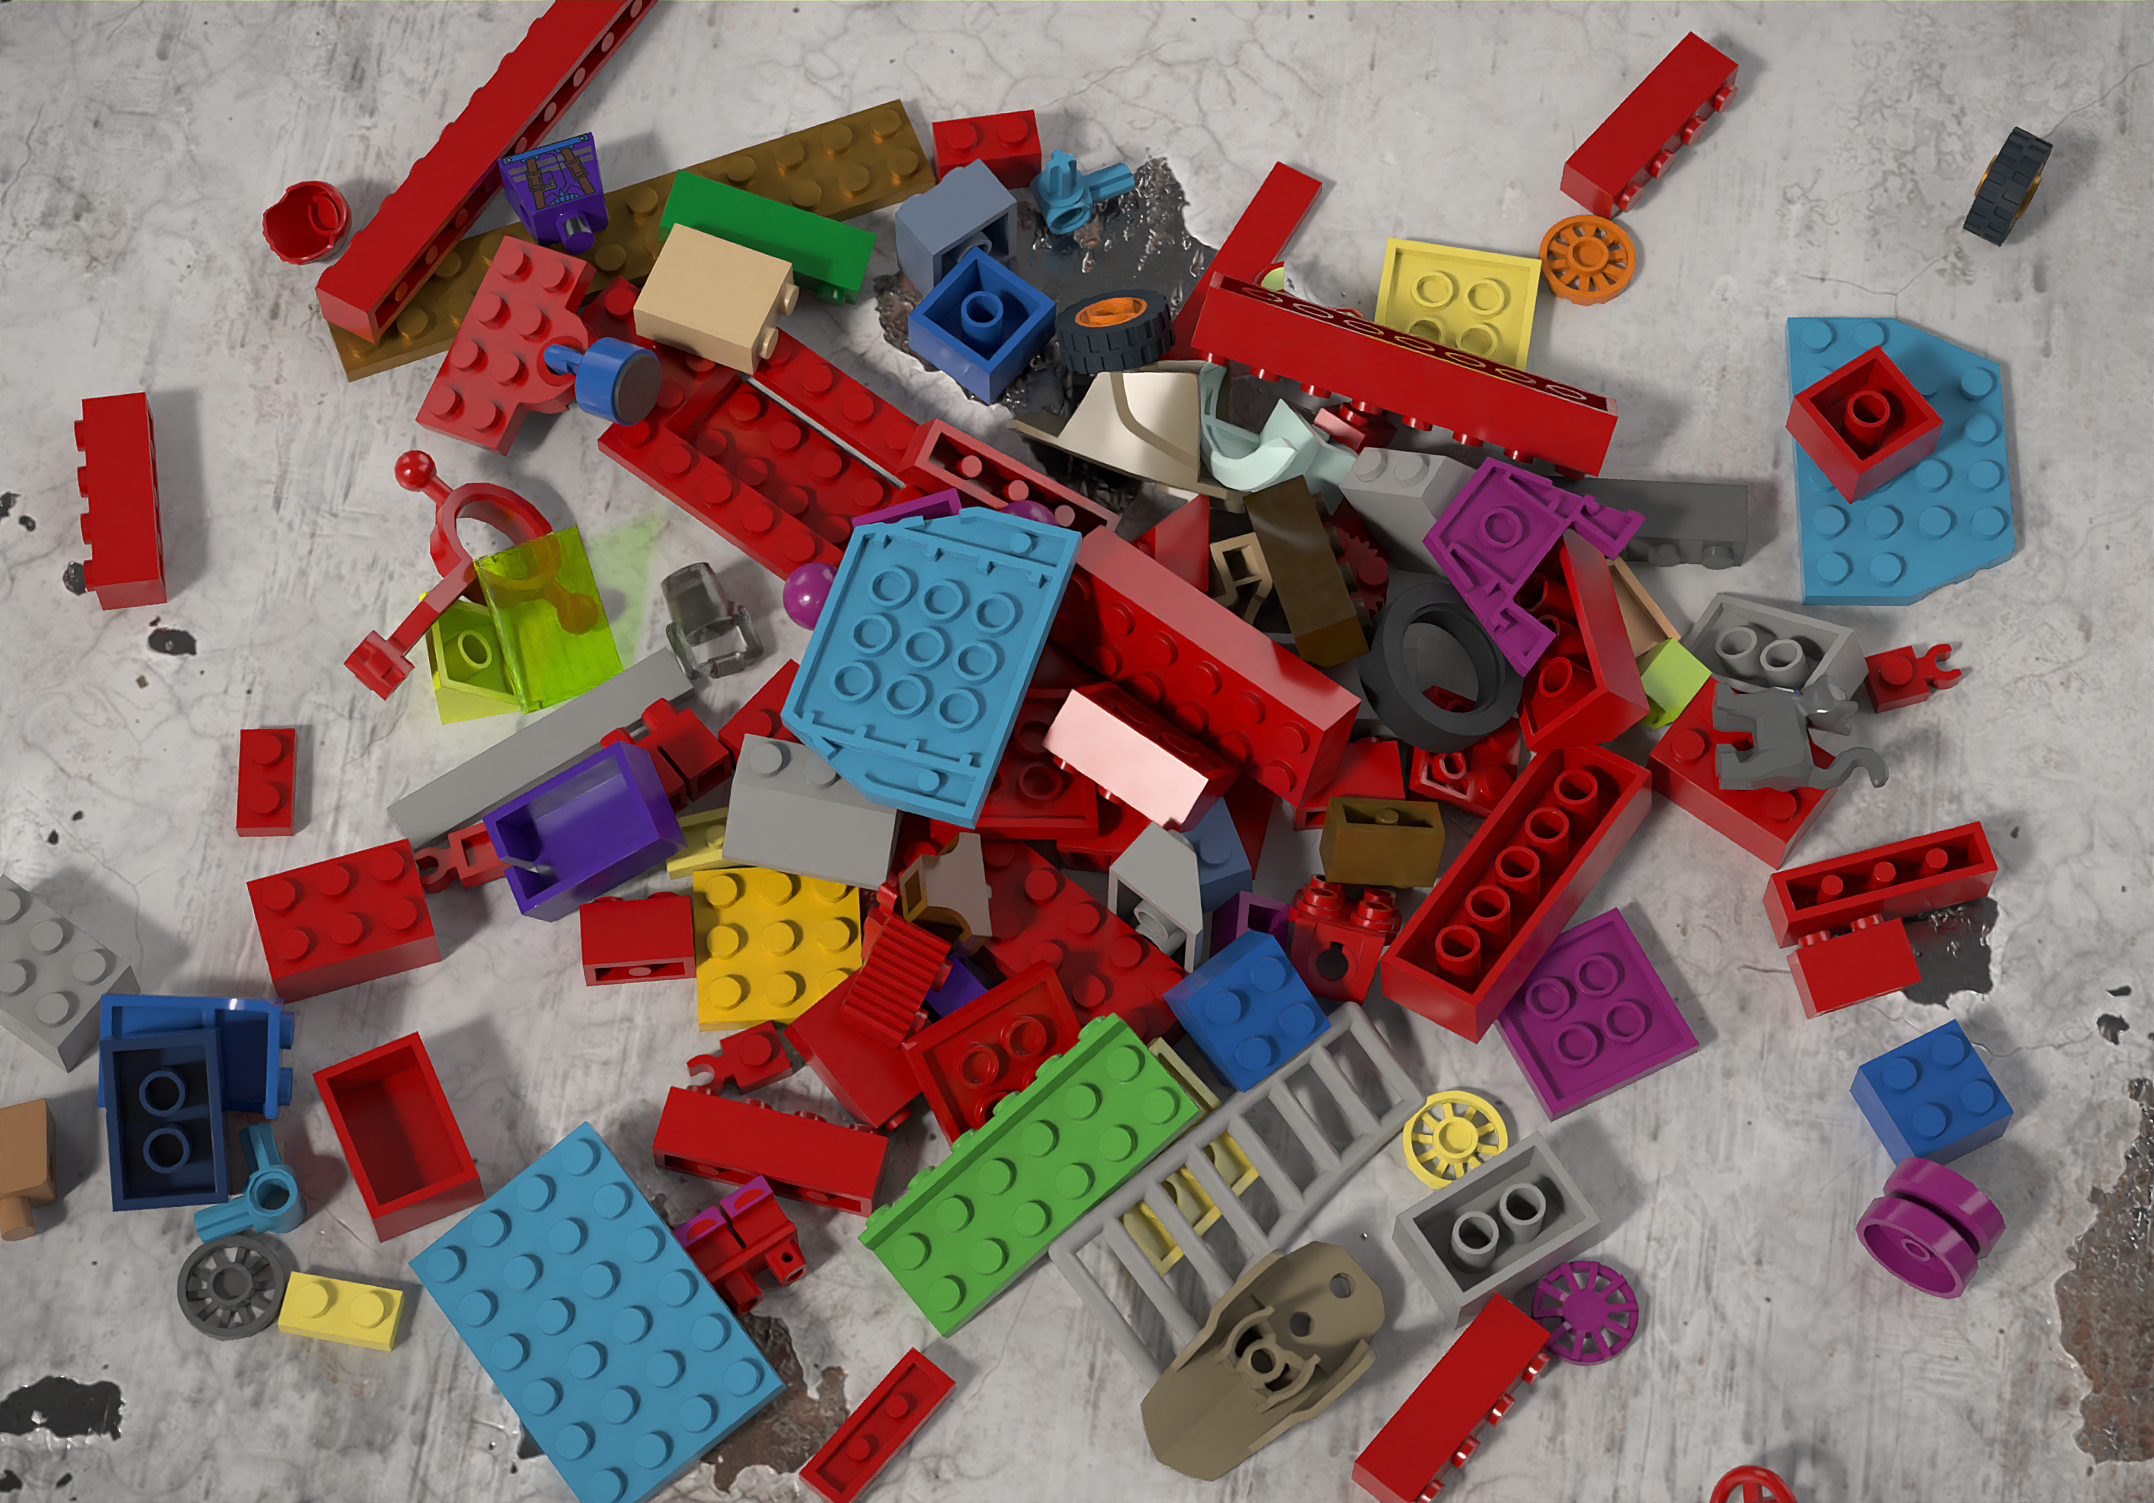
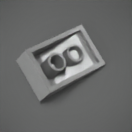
(1770, 647)

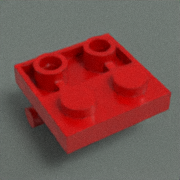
(1468, 778)

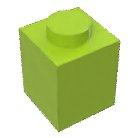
(1670, 681)

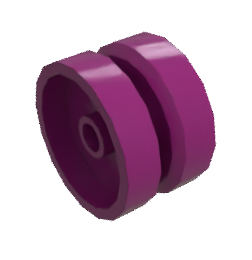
(1930, 1227)

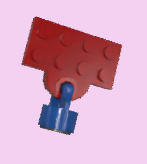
(532, 353)

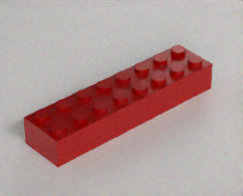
(1405, 375)

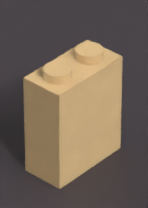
(715, 299)

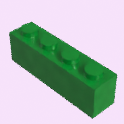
(823, 252)

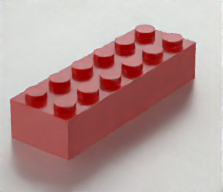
(1204, 668)
(1515, 887)

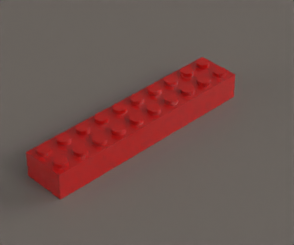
(1031, 911)

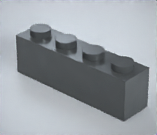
(1682, 520)

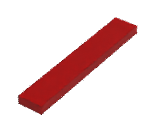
(1252, 244)

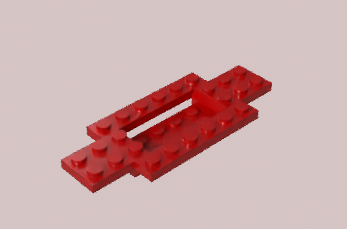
(746, 460)

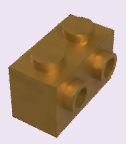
(1381, 842)

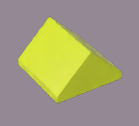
(468, 665)

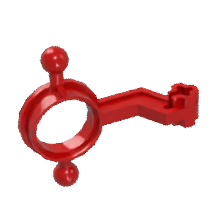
(382, 662)

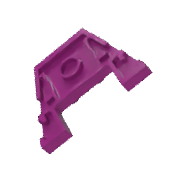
(1499, 536)

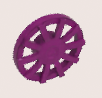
(1586, 1312)

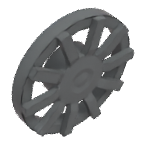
(231, 1288)

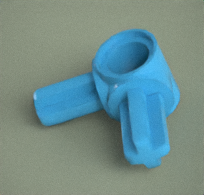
(1069, 197)
(266, 1178)

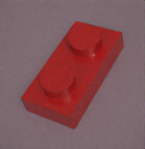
(1355, 427)
(266, 782)

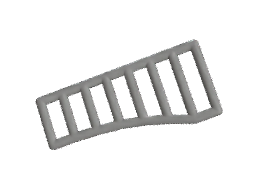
(1189, 1151)

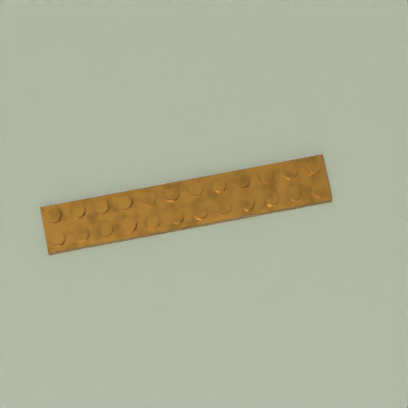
(825, 169)

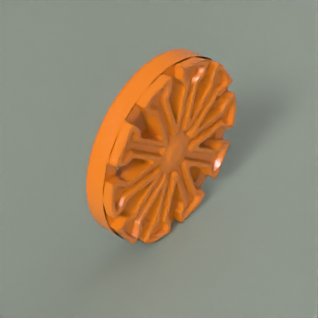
(1586, 259)

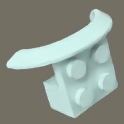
(1282, 450)

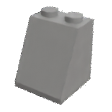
(1402, 499)

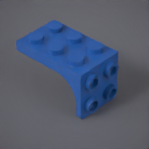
(251, 1032)

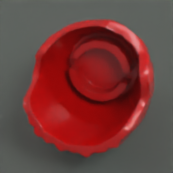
(307, 223)

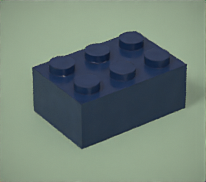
(166, 1119)

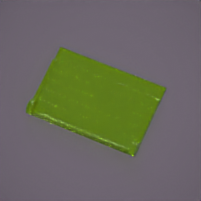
(548, 618)

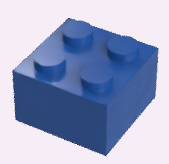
(982, 325)
(1247, 1010)
(1932, 1098)

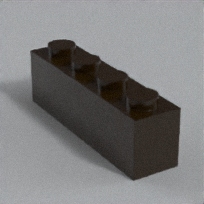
(1306, 573)

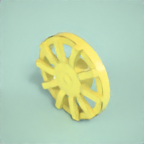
(1453, 1137)

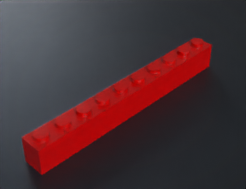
(461, 171)

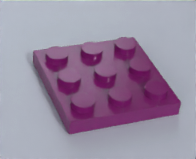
(1592, 1018)

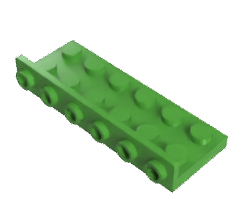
(1029, 1173)

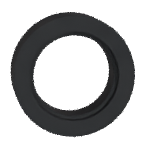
(1399, 700)

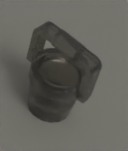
(701, 614)

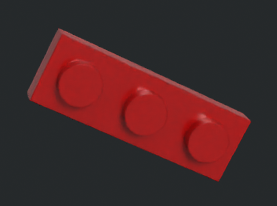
(878, 1430)

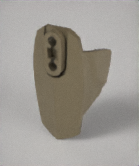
(1143, 427)
(1248, 1372)

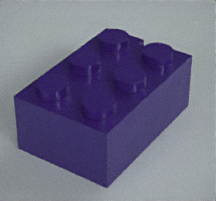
(585, 831)

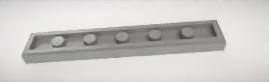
(537, 752)

